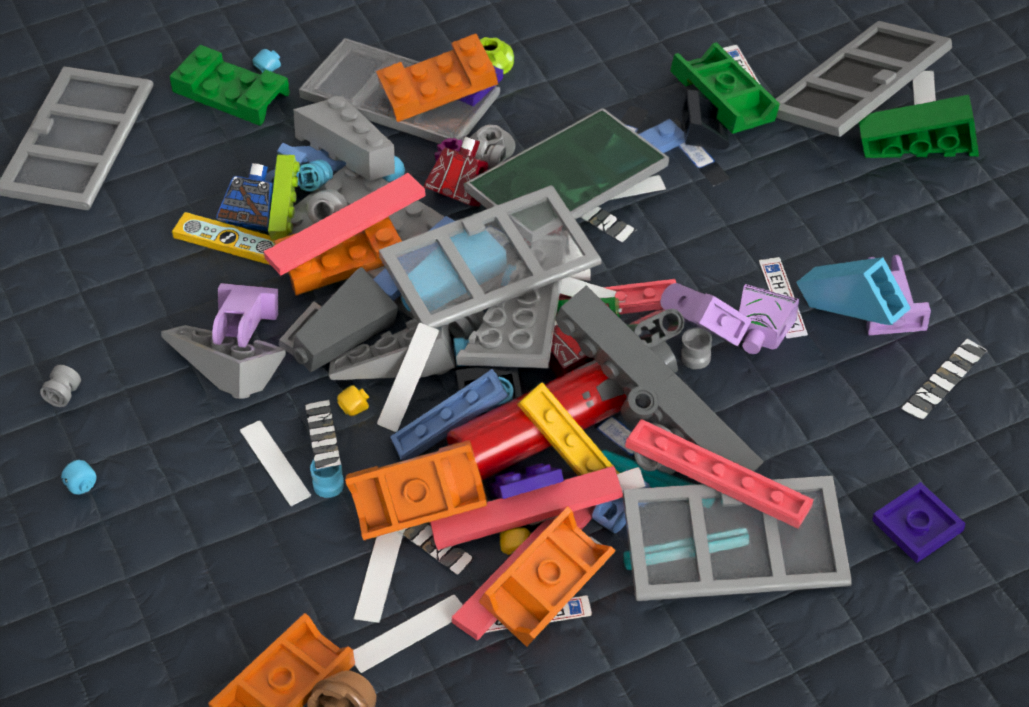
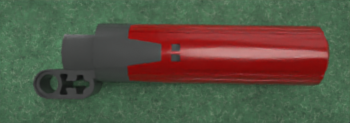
(586, 393)

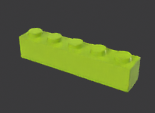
(283, 196)

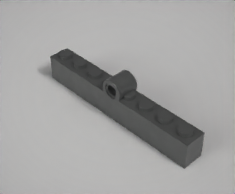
(647, 379)

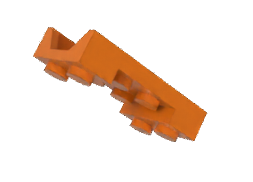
(438, 79)
(344, 258)
(417, 490)
(545, 578)
(287, 670)

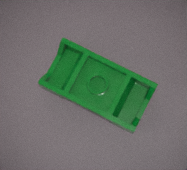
(226, 86)
(729, 87)

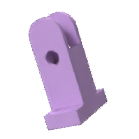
(241, 311)
(706, 312)
(913, 320)

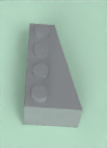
(346, 136)

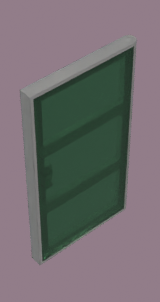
(582, 163)

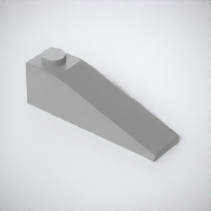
(388, 353)
(227, 365)

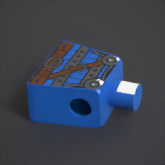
(248, 200)

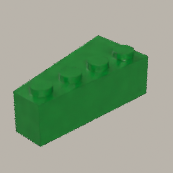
(921, 129)

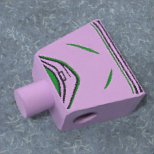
(770, 316)

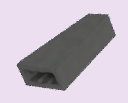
(346, 320)

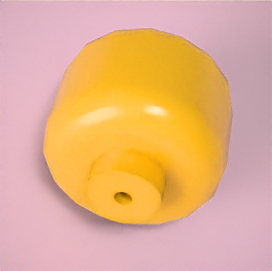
(353, 400)
(512, 539)

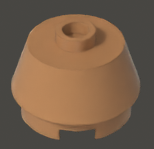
(343, 690)

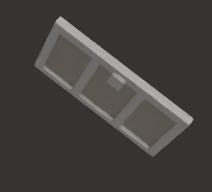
(860, 77)

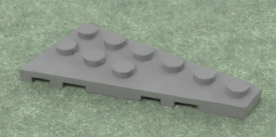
(515, 332)

